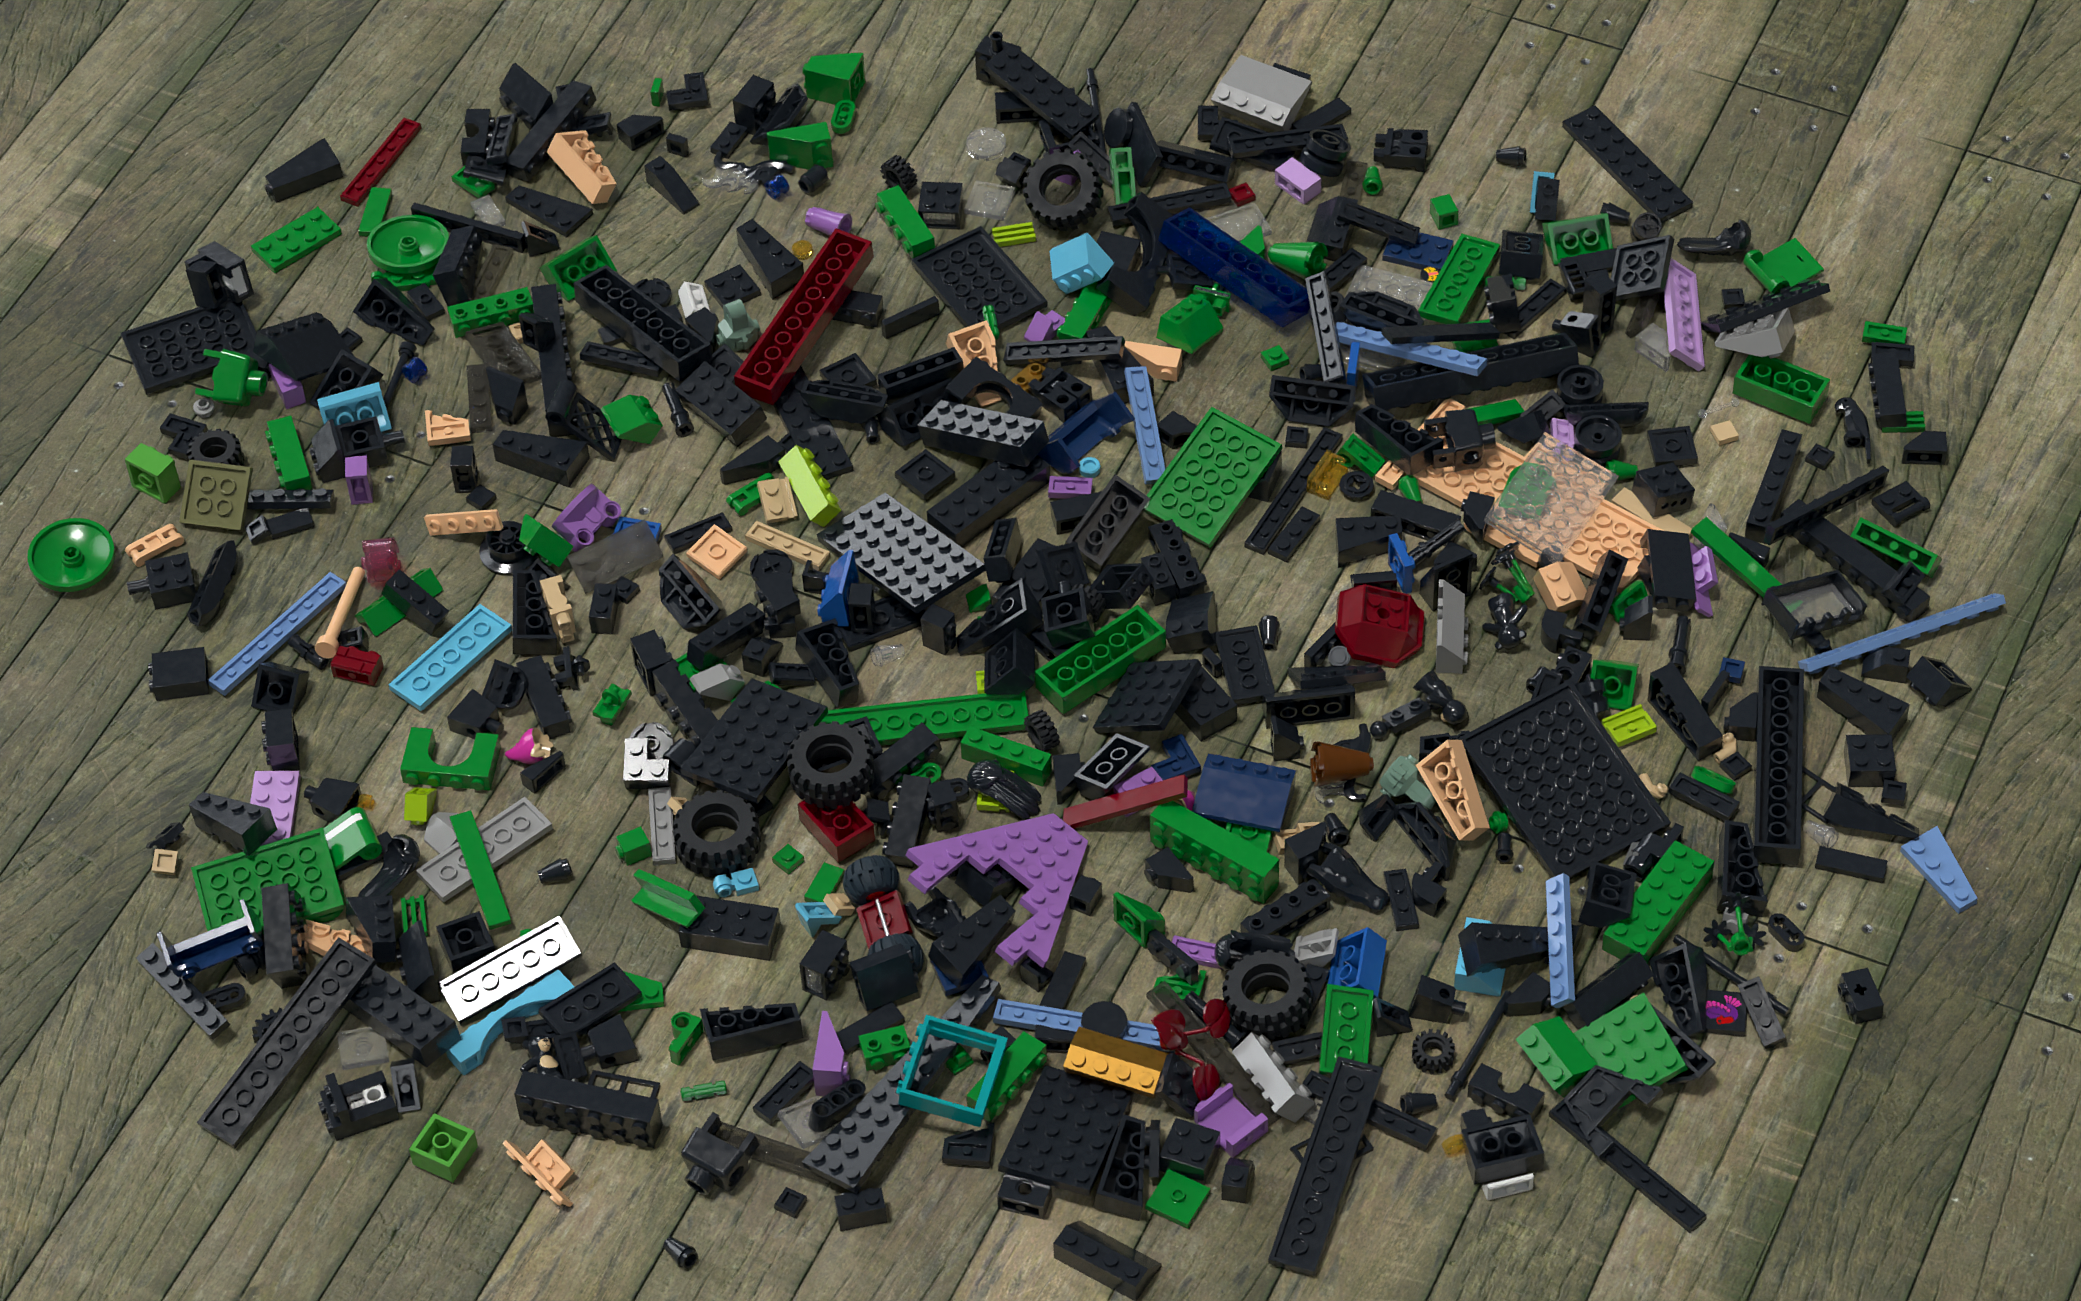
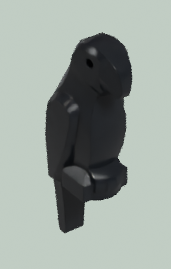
(1855, 425)

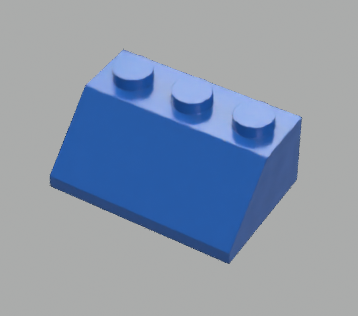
(837, 590)
(1359, 961)

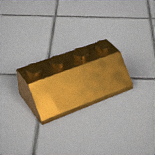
(1115, 1062)

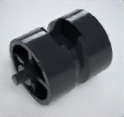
(1645, 227)
(1592, 692)

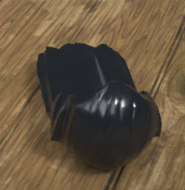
(1729, 242)
(1005, 786)
(397, 864)
(1236, 945)

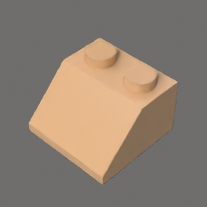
(1560, 586)

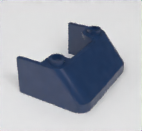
(1084, 430)
(214, 946)

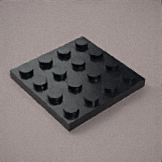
(1147, 696)

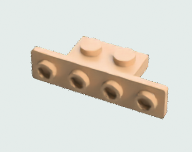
(463, 522)
(546, 1166)

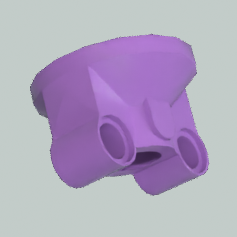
(585, 517)

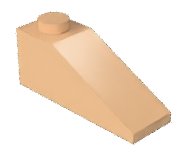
(1159, 360)

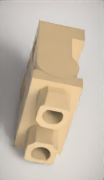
(558, 608)

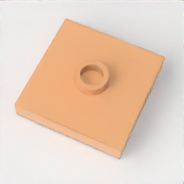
(716, 552)

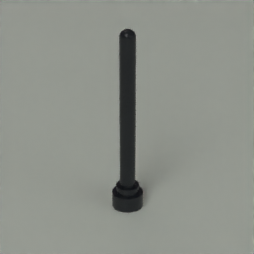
(406, 352)

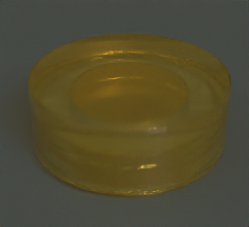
(802, 249)
(1453, 1144)

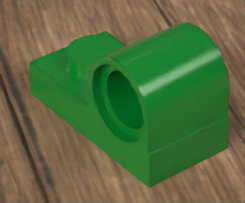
(1360, 454)
(684, 1037)

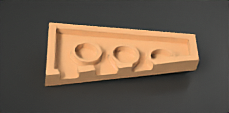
(321, 937)

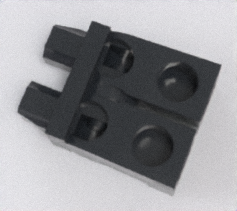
(1402, 148)
(1061, 392)

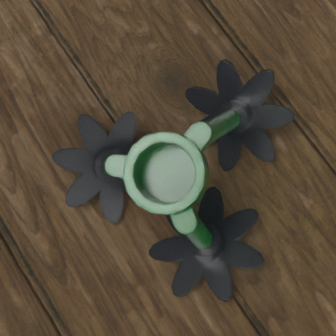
(1741, 941)

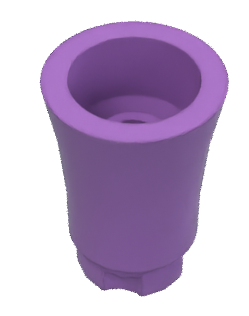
(827, 221)

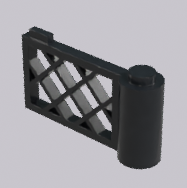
(564, 408)

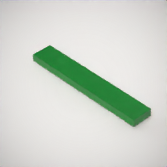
(1734, 556)
(480, 870)

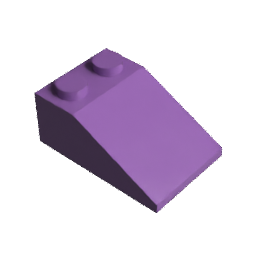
(829, 1061)

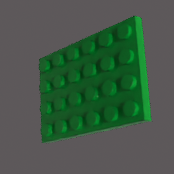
(1211, 476)
(297, 860)

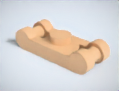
(154, 544)

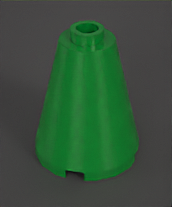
(1299, 257)

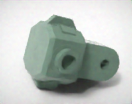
(737, 327)
(1405, 780)

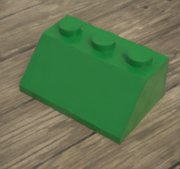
(1577, 236)
(576, 264)
(1189, 324)
(1556, 1054)

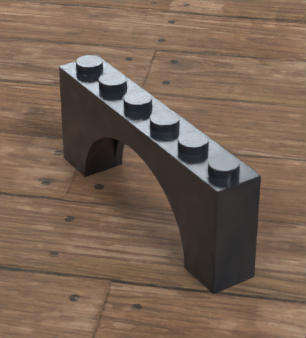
(1134, 288)

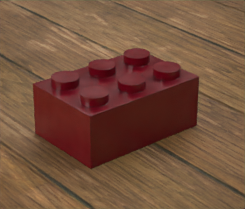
(838, 830)

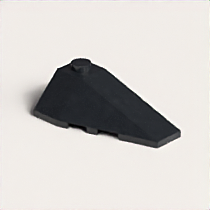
(1850, 810)

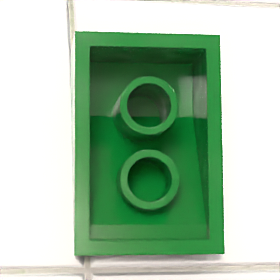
(802, 146)

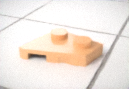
(446, 429)

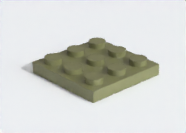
(216, 495)

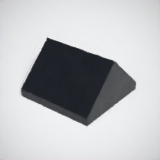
(1267, 483)

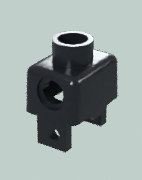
(1463, 437)
(714, 1160)

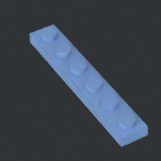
(1145, 423)
(1560, 941)

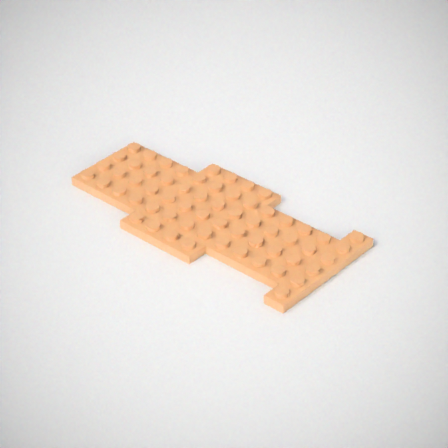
(1607, 529)

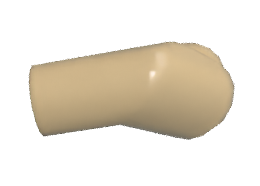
(1729, 747)
(1656, 791)

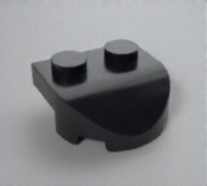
(505, 685)

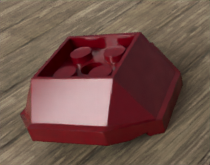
(1379, 625)

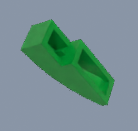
(1122, 174)

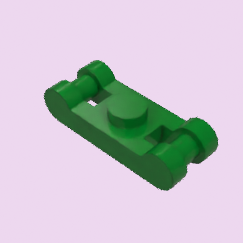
(749, 493)

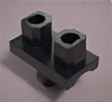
(573, 667)

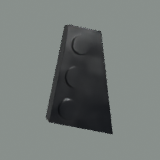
(1502, 303)
(1364, 536)
(374, 925)

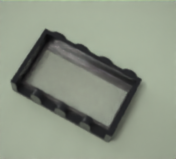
(1814, 604)

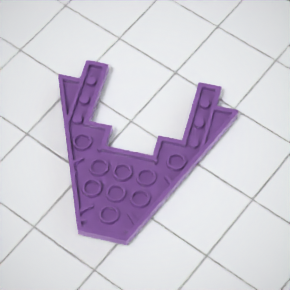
(1036, 851)

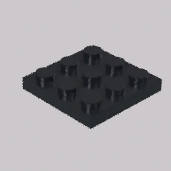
(1642, 267)

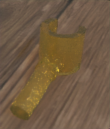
(366, 801)

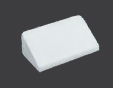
(692, 298)
(1508, 1186)

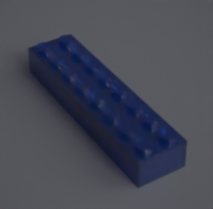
(1235, 267)

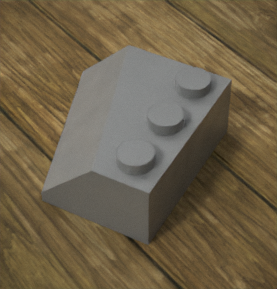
(1450, 630)

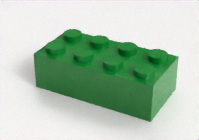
(1781, 387)

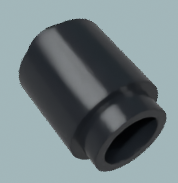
(813, 179)

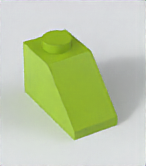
(419, 805)

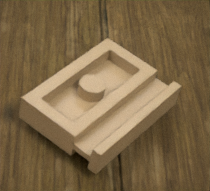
(777, 500)

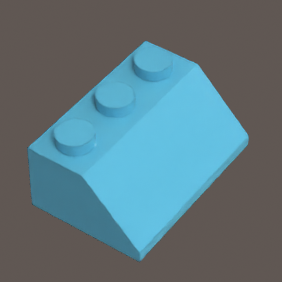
(1078, 263)
(355, 406)
(1483, 983)

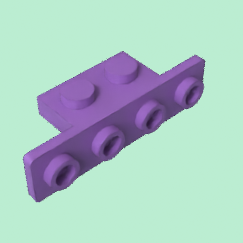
(1704, 577)

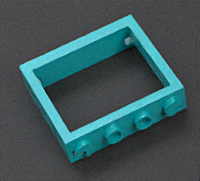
(963, 1035)

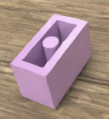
(1298, 180)

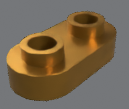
(1030, 372)

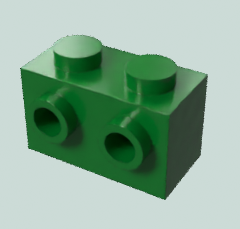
(883, 1047)

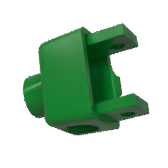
(234, 378)

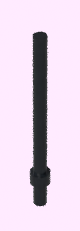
(1092, 87)
(1733, 976)
(1460, 1076)

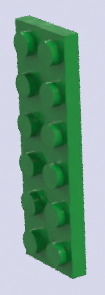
(1459, 280)

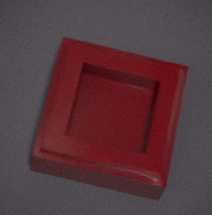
(1242, 194)

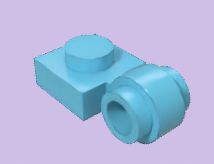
(742, 882)

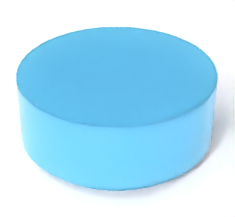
(1089, 467)

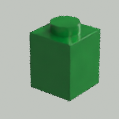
(1444, 211)
(633, 846)

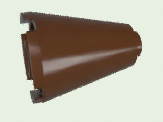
(1338, 764)

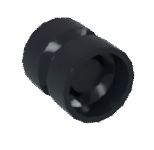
(250, 963)

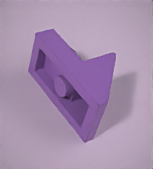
(1044, 326)

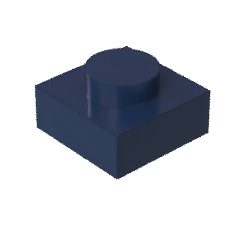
(1734, 667)

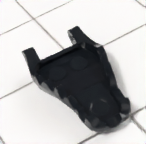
(1345, 878)
(937, 915)

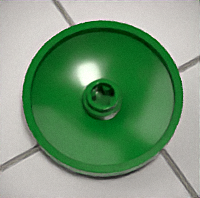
(407, 243)
(71, 554)

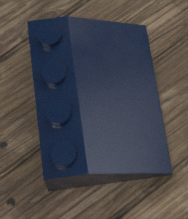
(1244, 792)

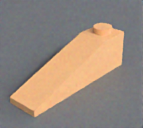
(980, 343)

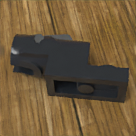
(1647, 853)

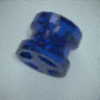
(776, 186)
(414, 369)

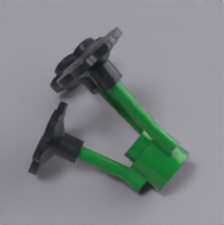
(1507, 557)

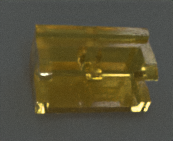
(1326, 475)

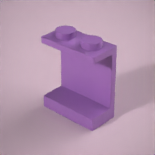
(1226, 1114)

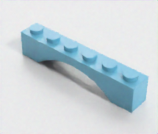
(476, 1040)

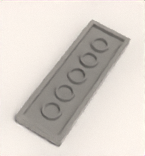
(502, 839)

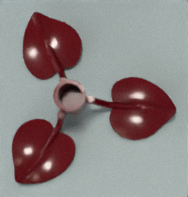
(1172, 1038)

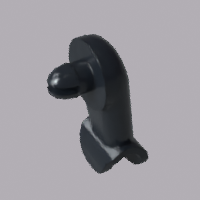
(1818, 643)

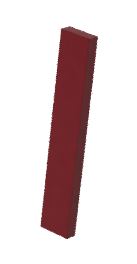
(380, 162)
(1126, 802)

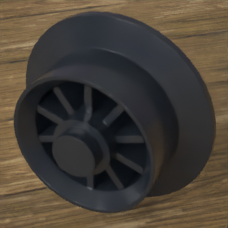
(504, 552)

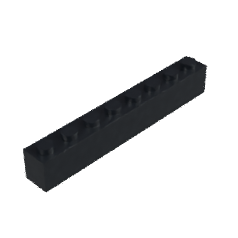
(1857, 564)

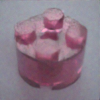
(380, 559)

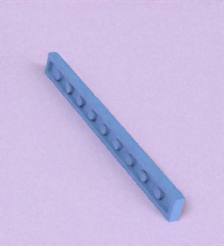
(1894, 636)

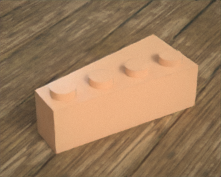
(582, 165)
(1454, 789)

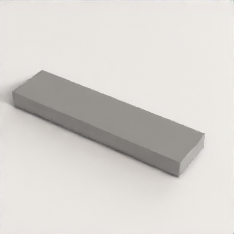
(661, 826)

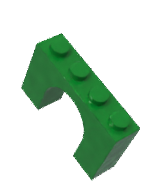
(473, 773)

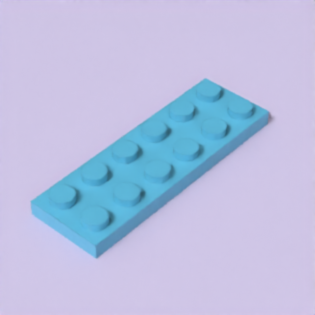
(450, 657)

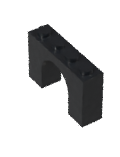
(981, 378)

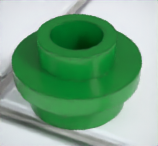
(1498, 822)

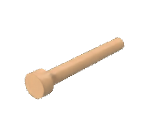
(327, 644)

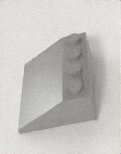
(1261, 94)
(1760, 337)

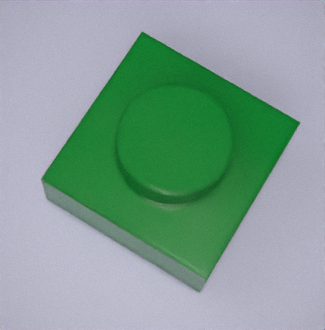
(1275, 358)
(788, 859)

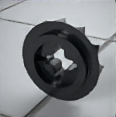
(1361, 479)

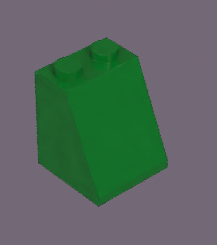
(834, 77)

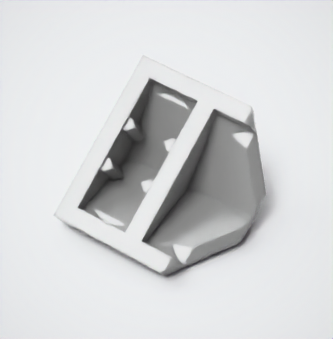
(439, 832)
(1317, 947)

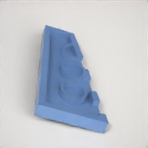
(1937, 864)

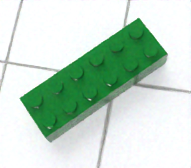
(1100, 659)
(1215, 851)
(1660, 902)

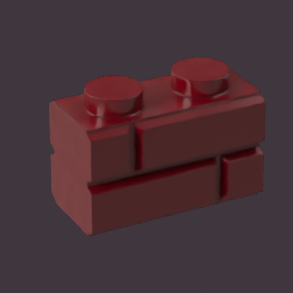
(357, 665)

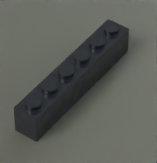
(559, 118)
(1773, 485)

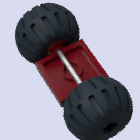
(884, 921)

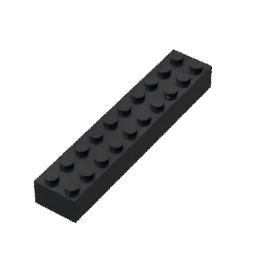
(1505, 365)
(1778, 765)

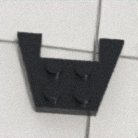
(1599, 1097)

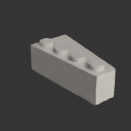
(1273, 1078)

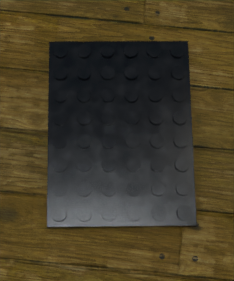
(1564, 781)

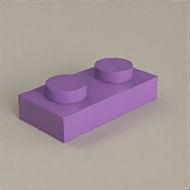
(1069, 486)

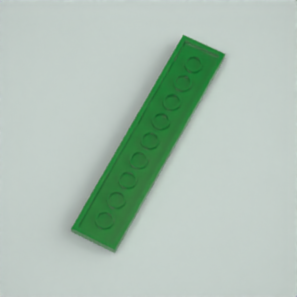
(943, 716)

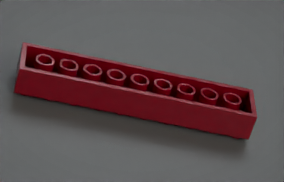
(804, 316)

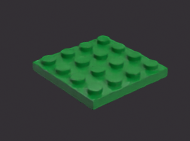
(1633, 1044)

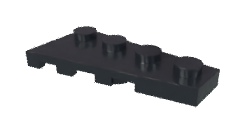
(549, 210)

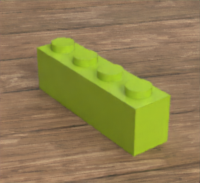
(810, 485)

